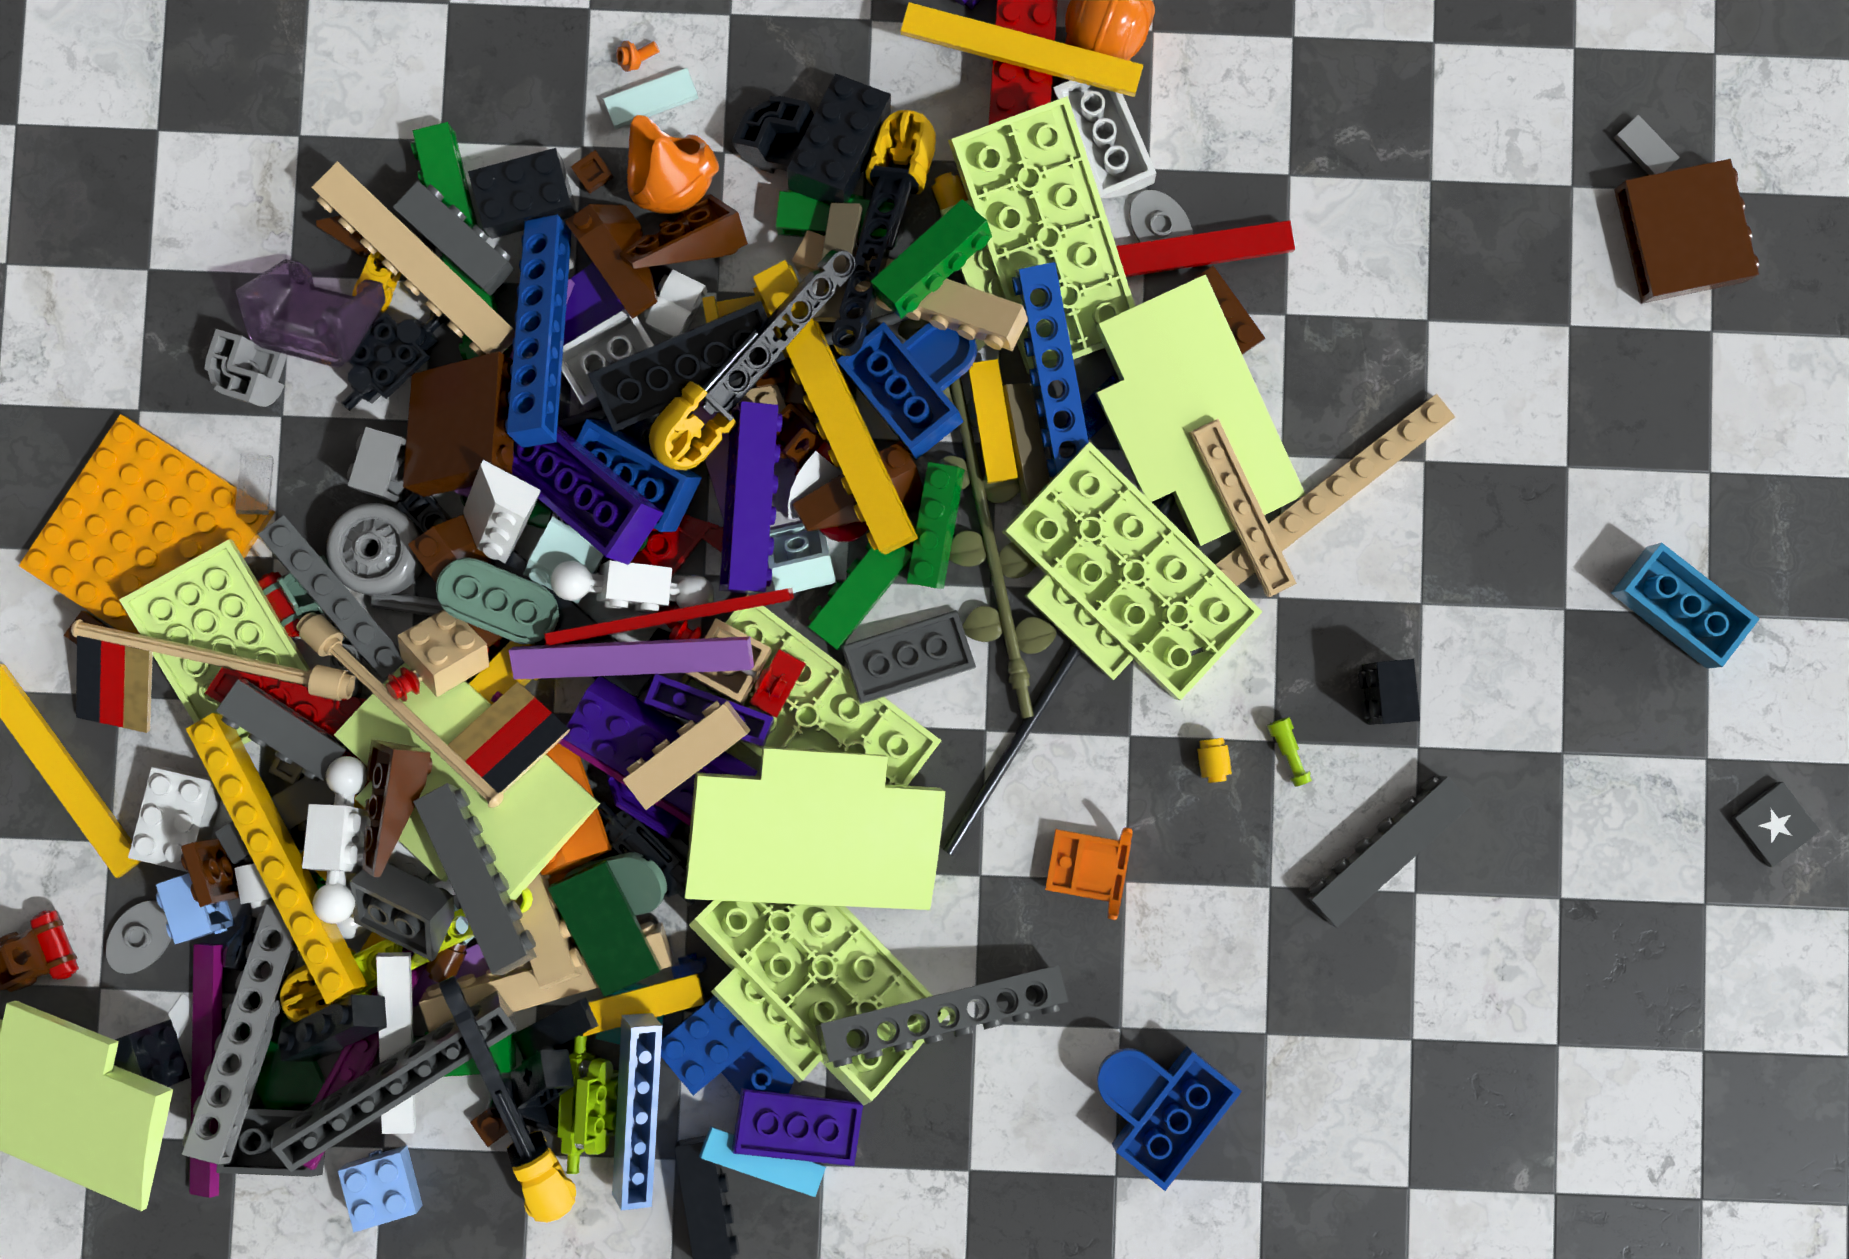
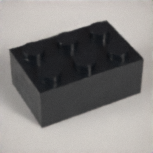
(521, 192)

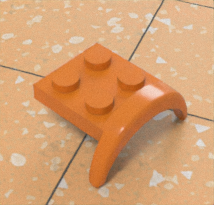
(1090, 867)

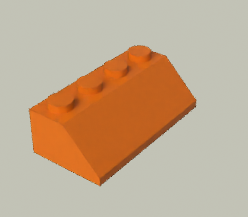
(590, 838)

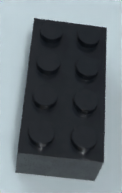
(838, 141)

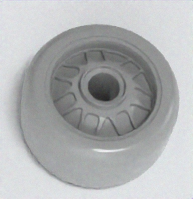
(393, 565)

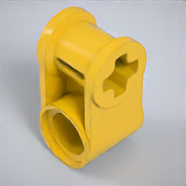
(385, 276)

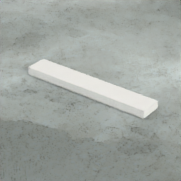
(395, 983)

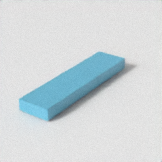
(792, 1174)

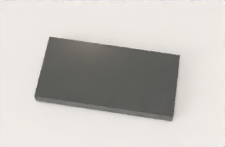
(908, 657)

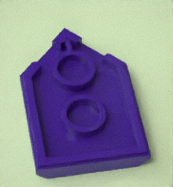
(654, 817)

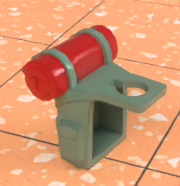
(288, 599)

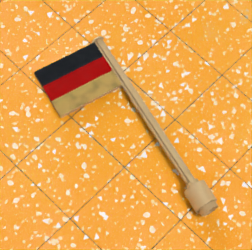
(117, 674)
(490, 750)

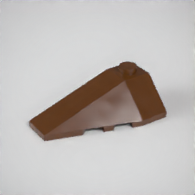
(699, 233)
(604, 234)
(833, 507)
(442, 546)
(397, 780)

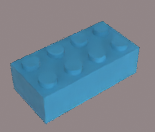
(1685, 606)

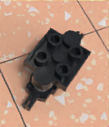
(389, 357)
(634, 836)

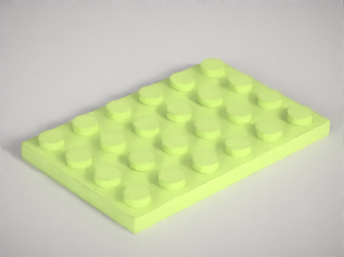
(214, 607)

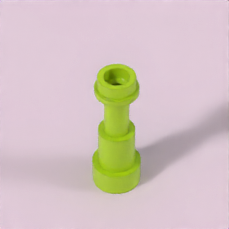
(1288, 746)

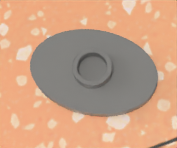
(1157, 217)
(137, 938)

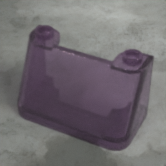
(306, 321)

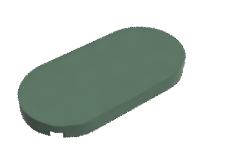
(497, 600)
(638, 878)

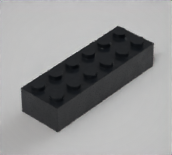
(654, 376)

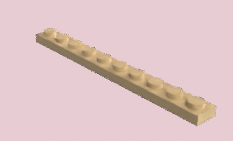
(1346, 482)

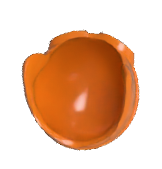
(1109, 25)
(665, 170)

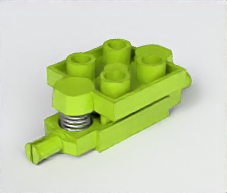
(588, 1107)

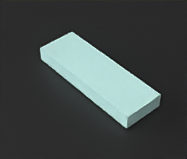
(651, 98)

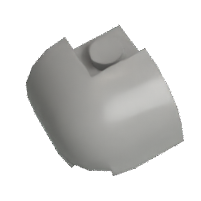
(244, 369)

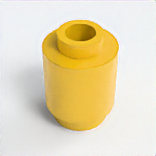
(948, 190)
(1214, 760)

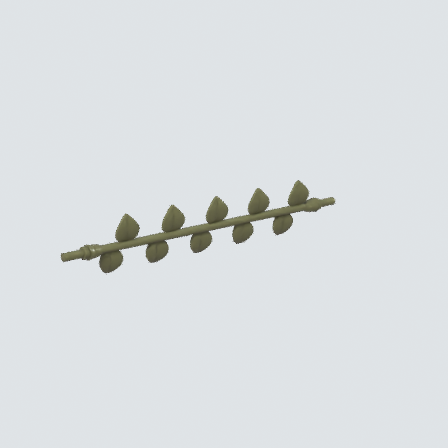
(971, 549)

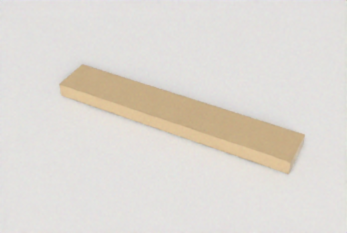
(1242, 508)

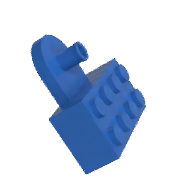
(908, 381)
(636, 464)
(717, 1043)
(1164, 1109)

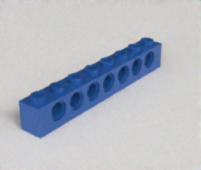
(1046, 279)
(539, 332)

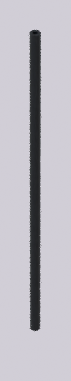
(1023, 732)

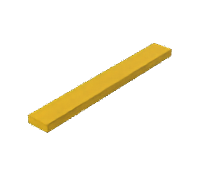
(1021, 49)
(64, 776)

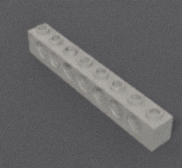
(198, 1139)

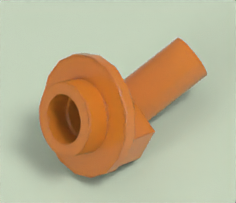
(631, 58)

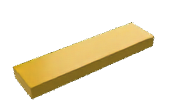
(992, 421)
(656, 999)

